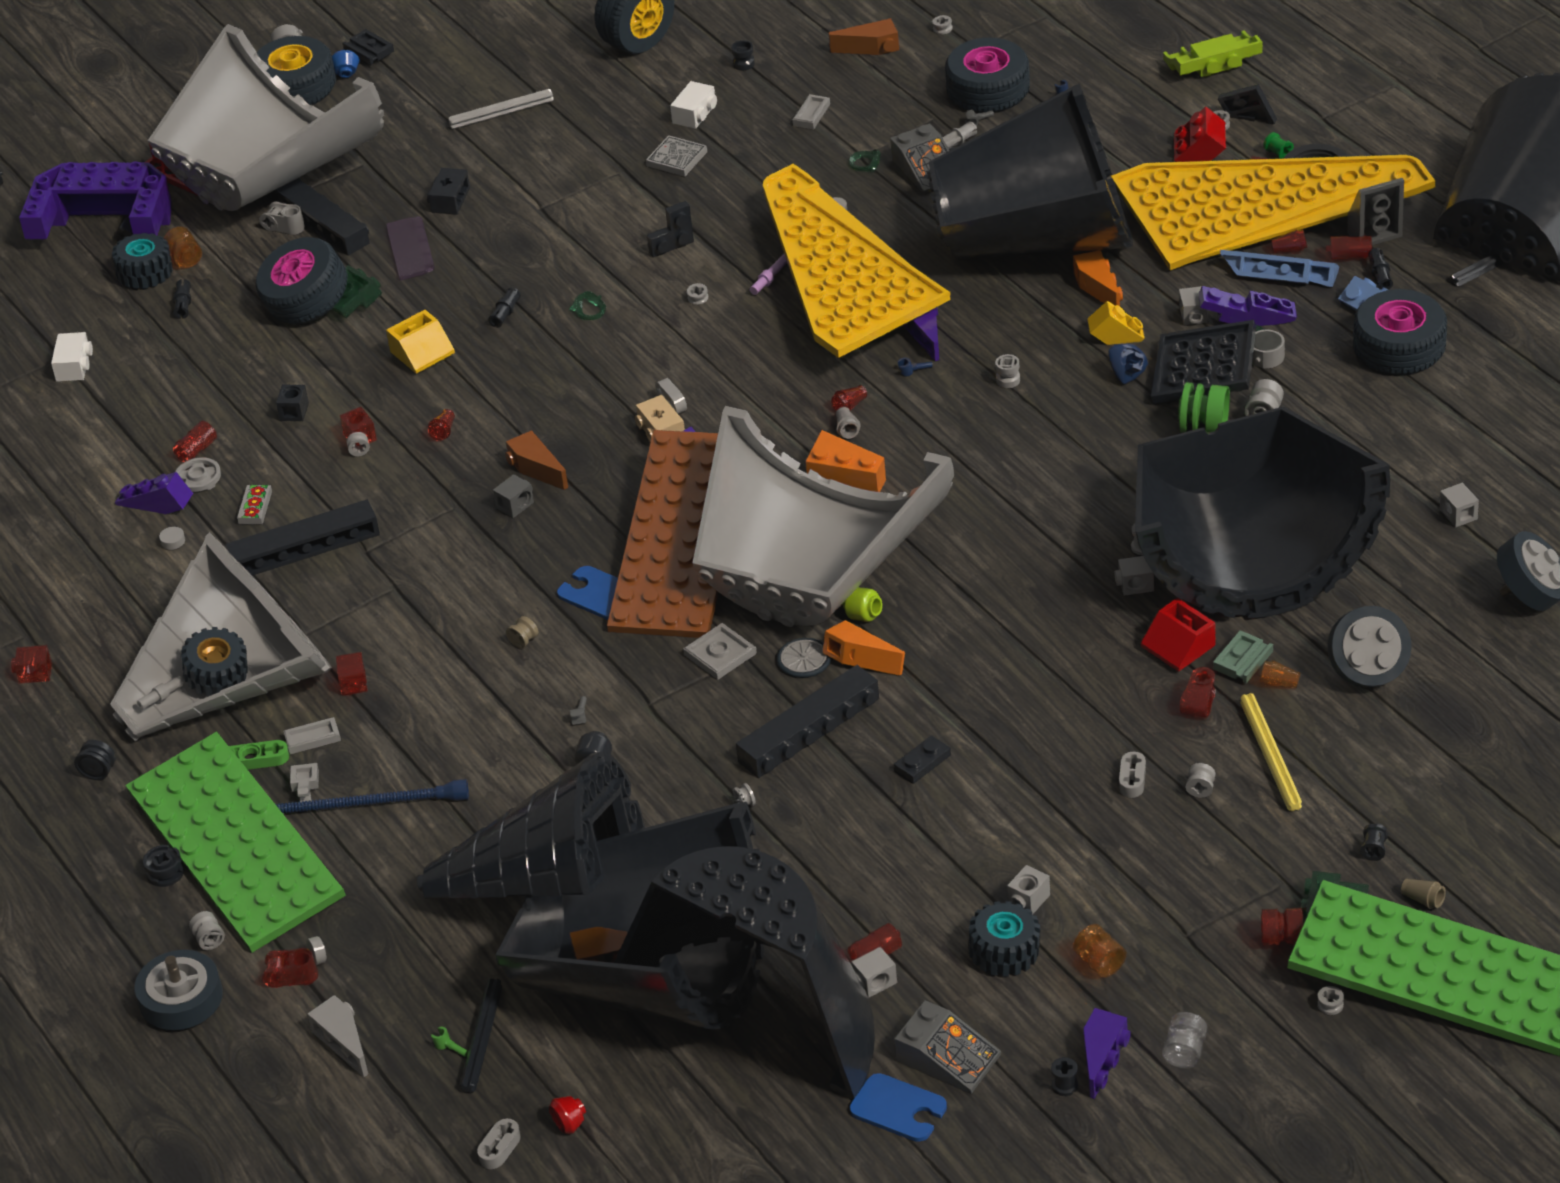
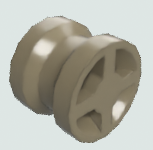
(522, 632)

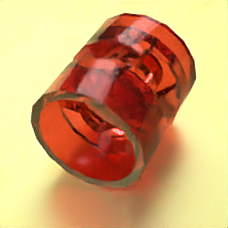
(1281, 926)

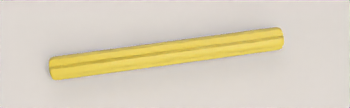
(1271, 752)

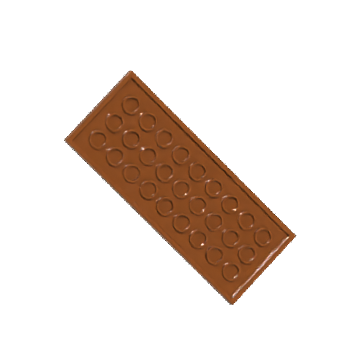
(657, 578)

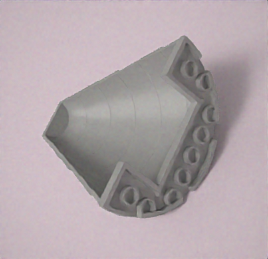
(220, 595)

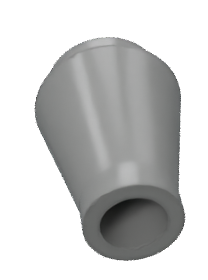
(847, 424)

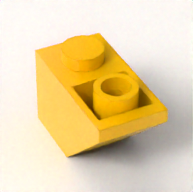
(1114, 325)

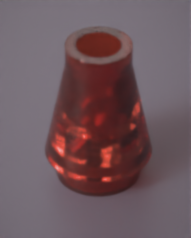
(1290, 242)
(848, 397)
(441, 425)

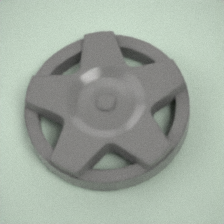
(198, 476)

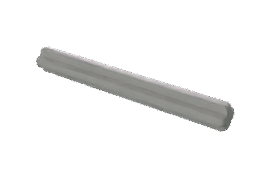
(500, 109)

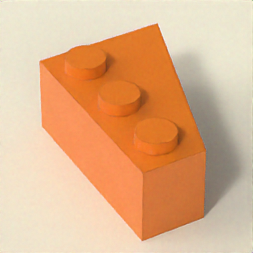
(846, 463)

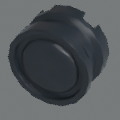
(95, 760)
(163, 865)

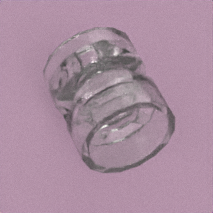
(1185, 1040)

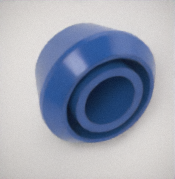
(345, 63)

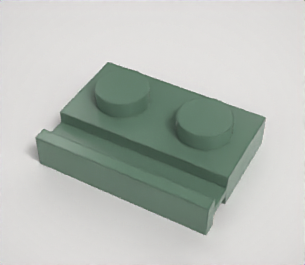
(1242, 656)

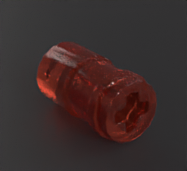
(1349, 247)
(196, 440)
(885, 937)

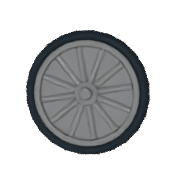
(803, 658)

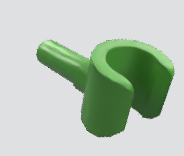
(444, 1041)

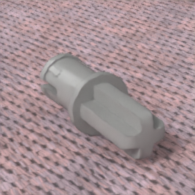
(958, 135)

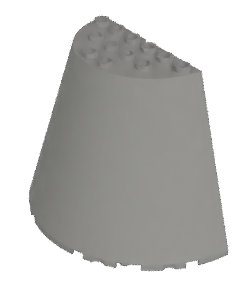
(244, 134)
(792, 538)

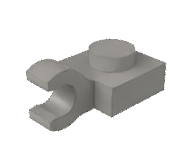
(303, 779)

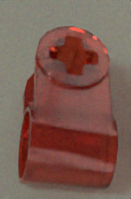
(1199, 693)
(291, 967)

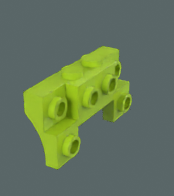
(1214, 54)

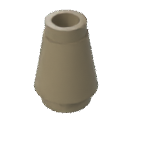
(1427, 893)

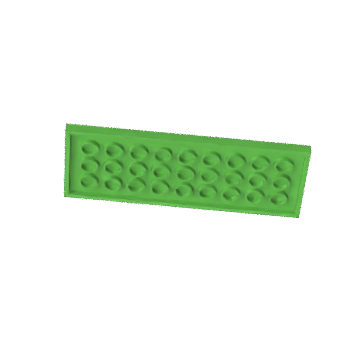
(235, 841)
(1432, 965)

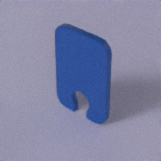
(596, 596)
(893, 1104)

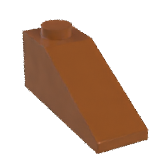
(869, 39)
(535, 460)

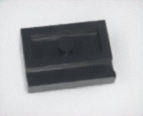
(369, 46)

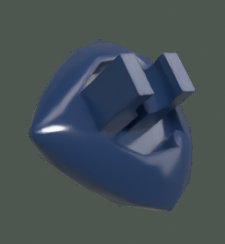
(1127, 361)

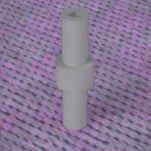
(160, 692)

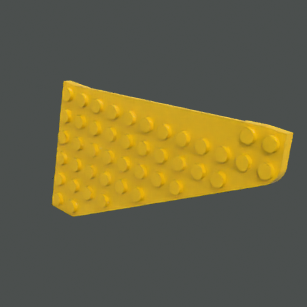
(1230, 204)
(842, 270)

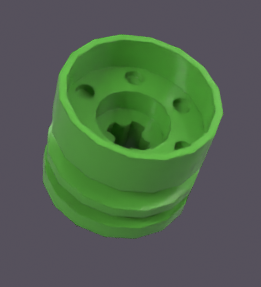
(1203, 409)

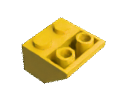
(419, 341)

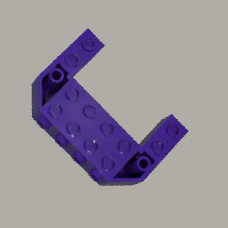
(97, 190)

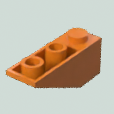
(1095, 277)
(858, 647)

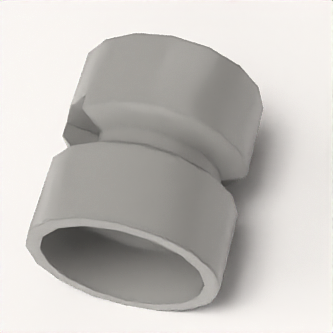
(1264, 396)

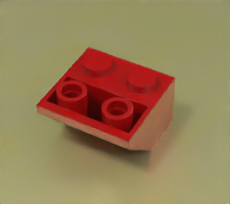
(1200, 137)
(1179, 635)

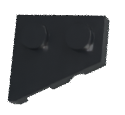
(1247, 104)

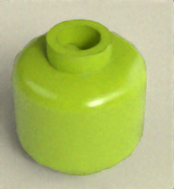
(863, 605)

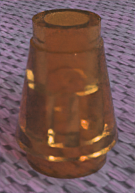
(1279, 675)

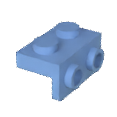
(1358, 291)

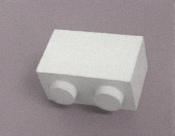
(693, 104)
(71, 356)

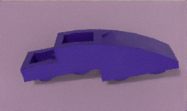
(1256, 307)

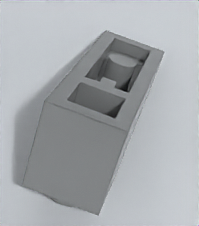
(336, 1027)

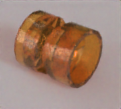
(183, 247)
(1099, 950)

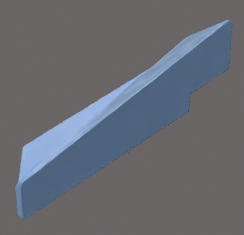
(1281, 268)

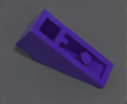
(925, 332)

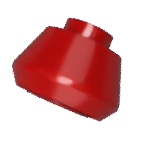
(567, 1113)

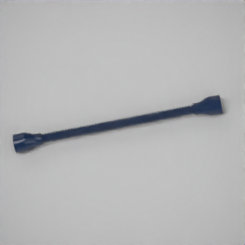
(455, 790)

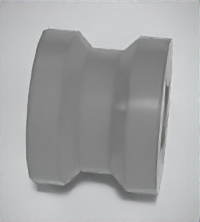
(1200, 780)

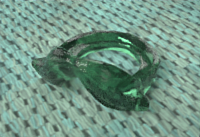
(874, 154)
(592, 298)

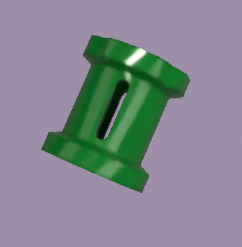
(1275, 144)

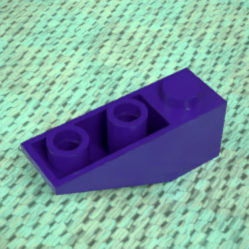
(158, 495)
(1103, 1039)

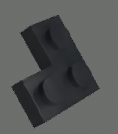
(676, 234)

